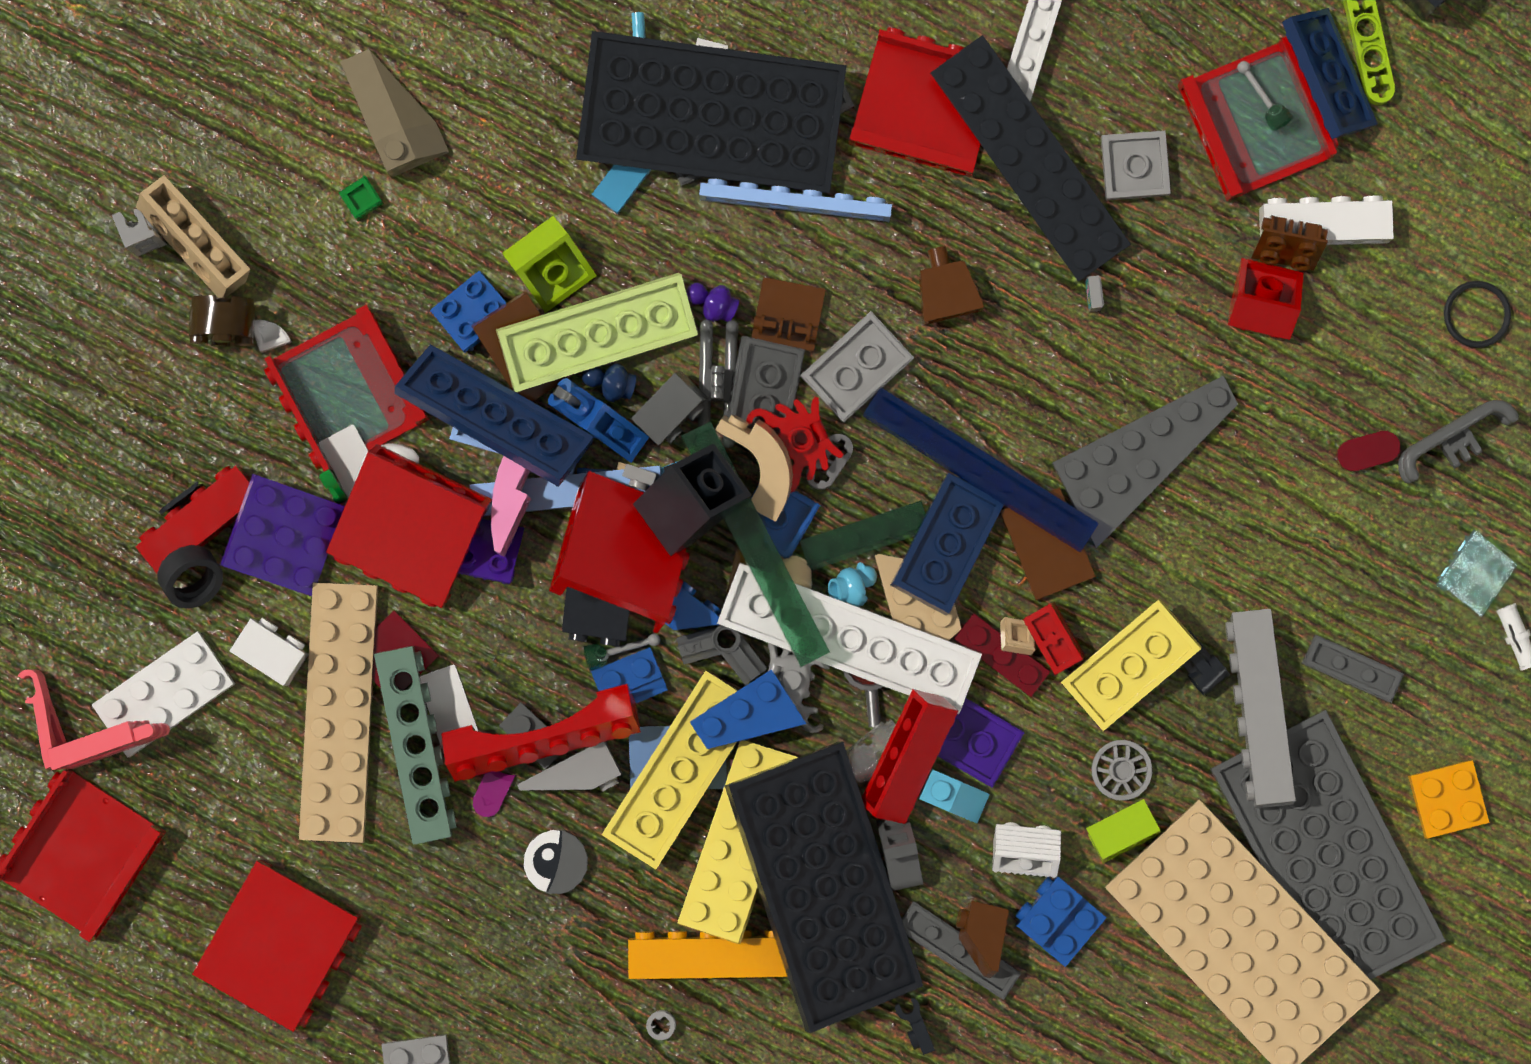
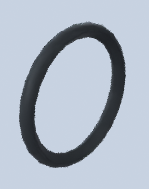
(1481, 284)

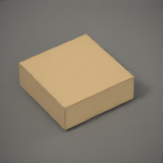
(1016, 636)

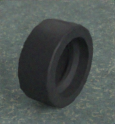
(199, 592)

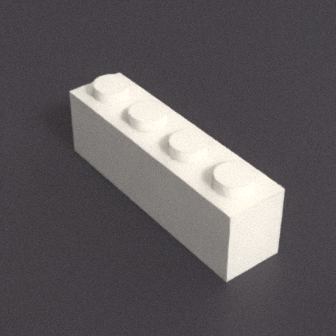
(1346, 221)

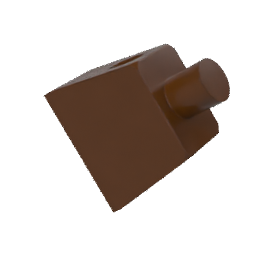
(947, 289)

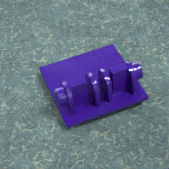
(485, 562)

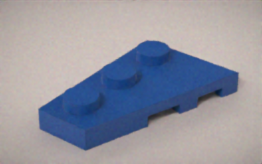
(748, 713)

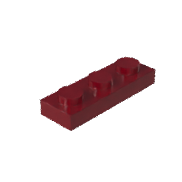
(1015, 667)

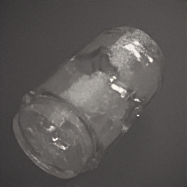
(864, 757)

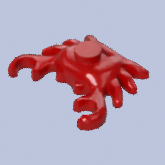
(802, 436)

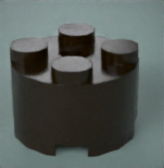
(222, 320)

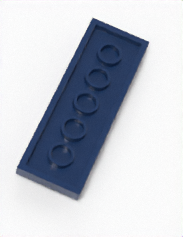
(494, 415)

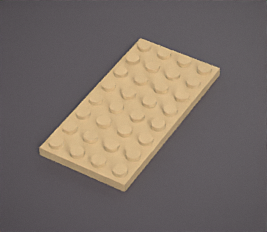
(1242, 937)

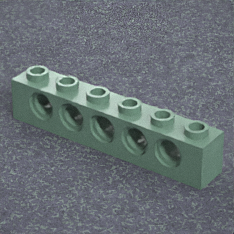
(421, 826)

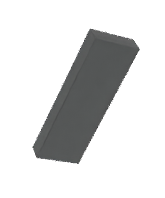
(1352, 668)

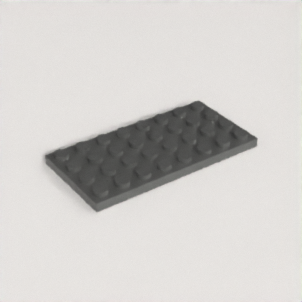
(1335, 851)

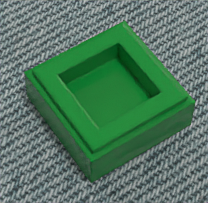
(360, 198)

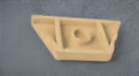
(911, 611)

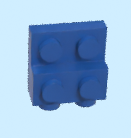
(1059, 919)

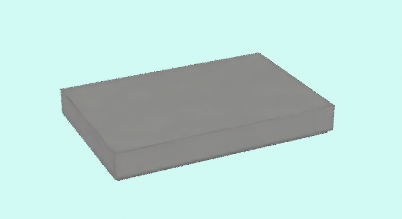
(857, 367)

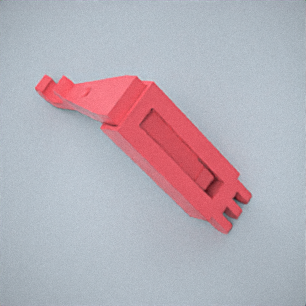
(61, 755)

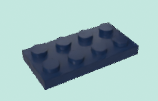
(1329, 73)
(947, 544)

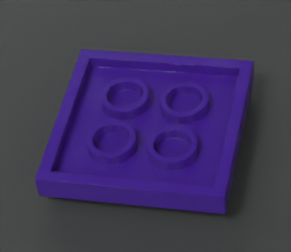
(282, 535)

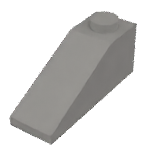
(579, 772)

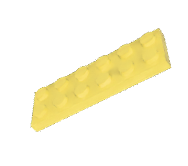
(671, 780)
(723, 880)

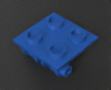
(466, 307)

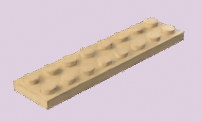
(338, 713)

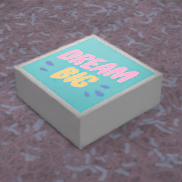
(1094, 293)

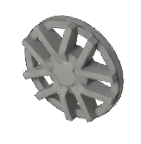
(1121, 770)

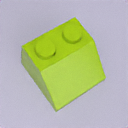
(549, 264)

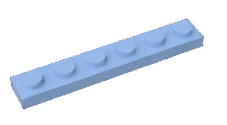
(781, 198)

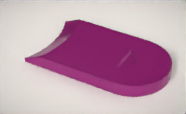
(491, 793)

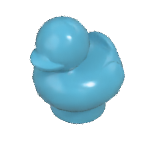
(851, 584)

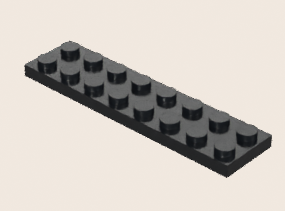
(1030, 158)

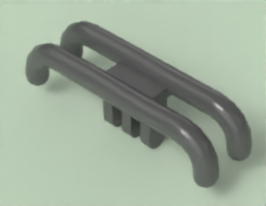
(717, 380)
(1454, 438)

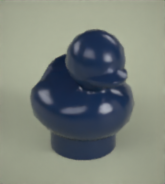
(615, 382)

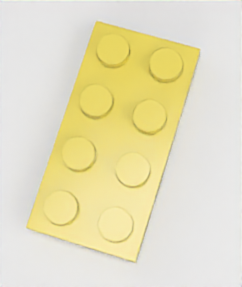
(1131, 664)

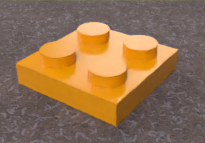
(1448, 799)

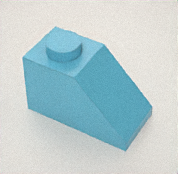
(953, 796)

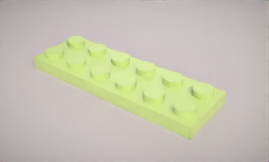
(597, 332)

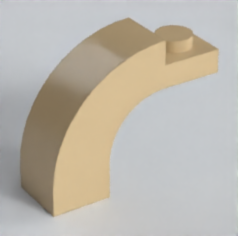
(772, 459)

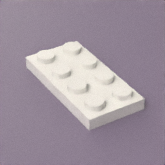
(167, 688)

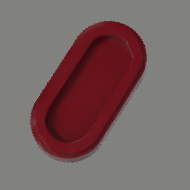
(1368, 451)

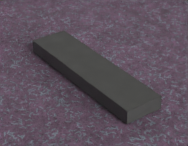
(945, 943)

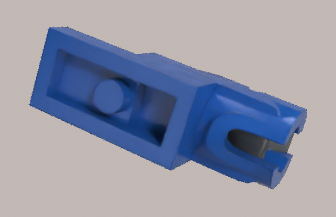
(598, 419)

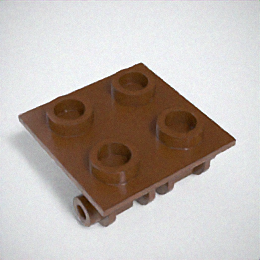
(1287, 248)
(788, 313)

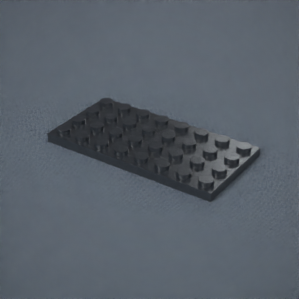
(710, 112)
(824, 886)

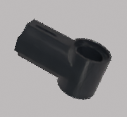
(1205, 670)

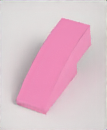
(508, 504)

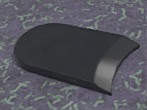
(180, 499)

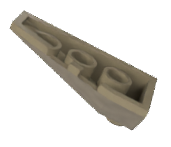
(396, 121)

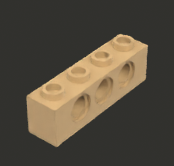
(192, 237)

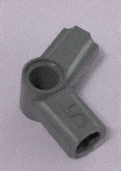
(706, 645)

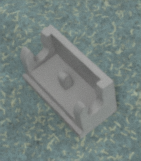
(138, 236)

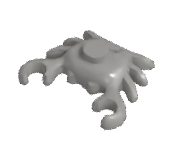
(795, 682)

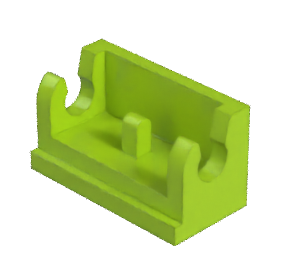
(1123, 831)

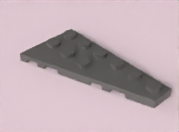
(1125, 466)

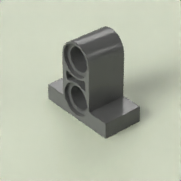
(900, 854)

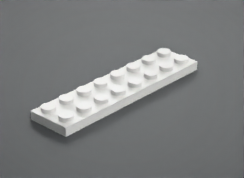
(860, 641)

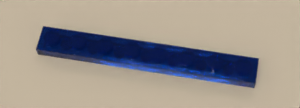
(980, 469)

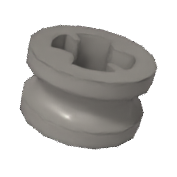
(663, 1034)

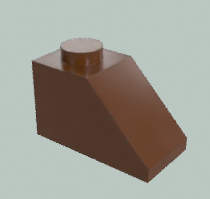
(983, 934)

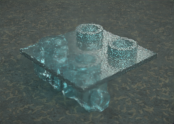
(1476, 573)

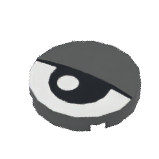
(555, 861)

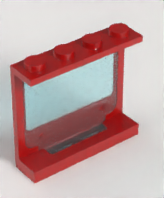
(1234, 125)
(344, 381)

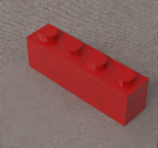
(200, 520)
(909, 756)

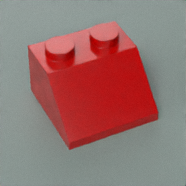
(1266, 299)

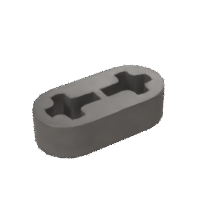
(836, 465)

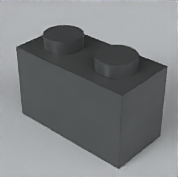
(670, 408)

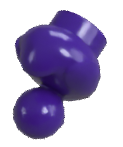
(717, 302)

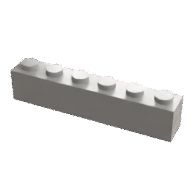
(1261, 707)

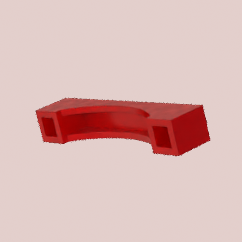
(604, 719)

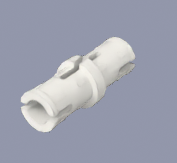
(1516, 635)

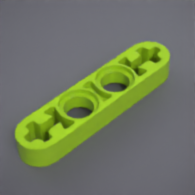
(1372, 43)

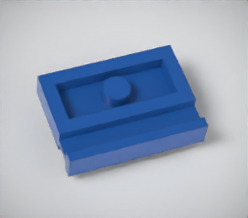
(637, 671)

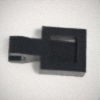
(919, 1035)

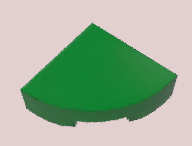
(332, 483)

